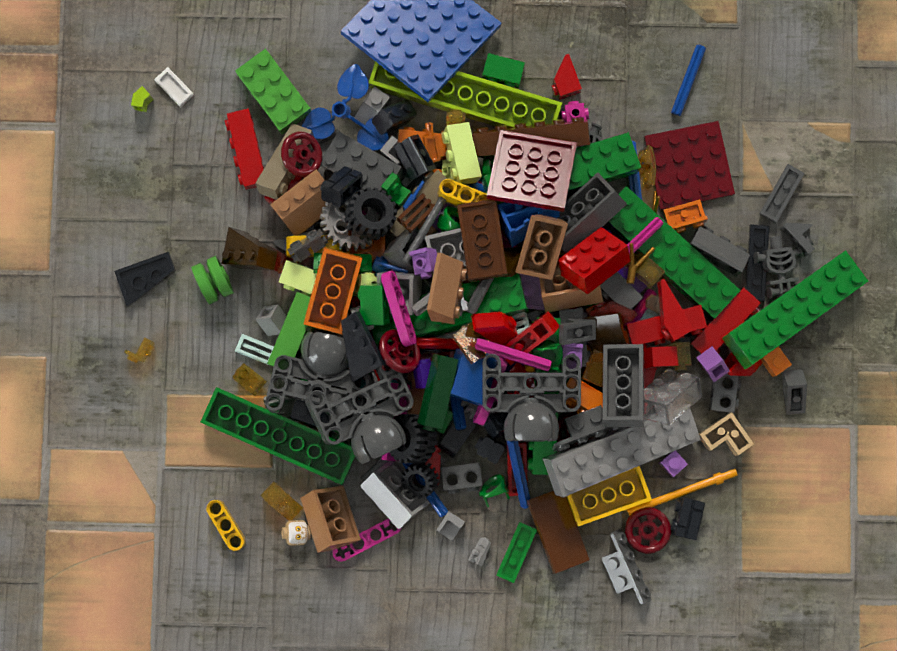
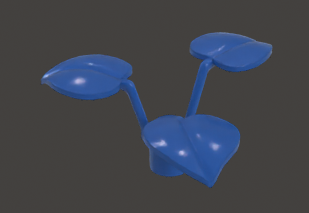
(351, 84)

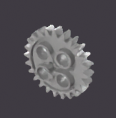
(333, 217)

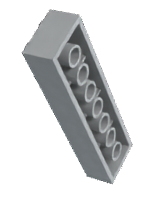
(617, 453)

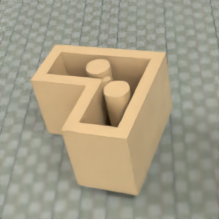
(727, 430)

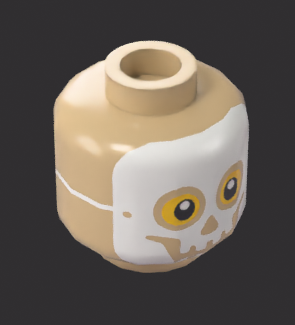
(296, 532)

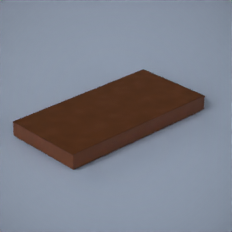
(482, 240)
(558, 531)

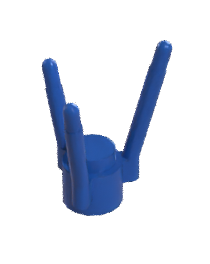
(381, 265)

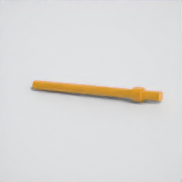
(718, 478)

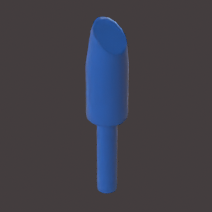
(412, 197)

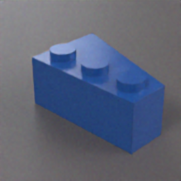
(516, 218)

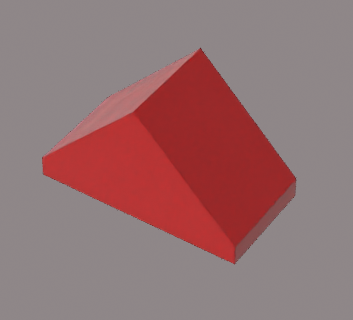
(660, 357)

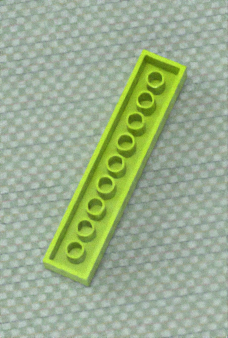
(476, 97)

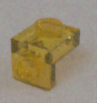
(145, 349)
(249, 379)

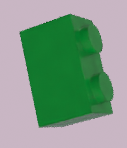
(503, 70)
(374, 304)

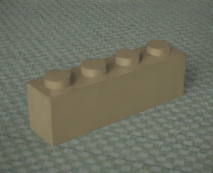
(275, 177)
(430, 190)

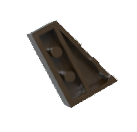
(247, 252)

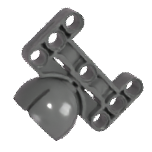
(322, 359)
(531, 417)
(369, 433)

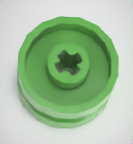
(215, 278)

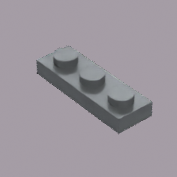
(781, 193)

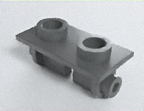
(300, 248)

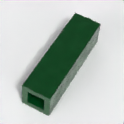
(437, 392)

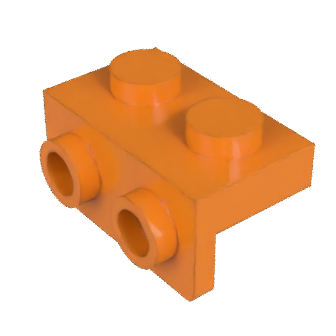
(685, 216)

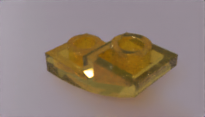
(455, 117)
(647, 162)

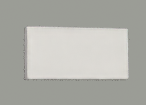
(174, 87)

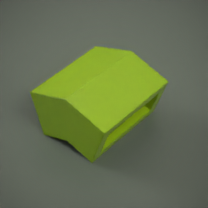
(141, 99)

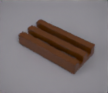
(426, 202)

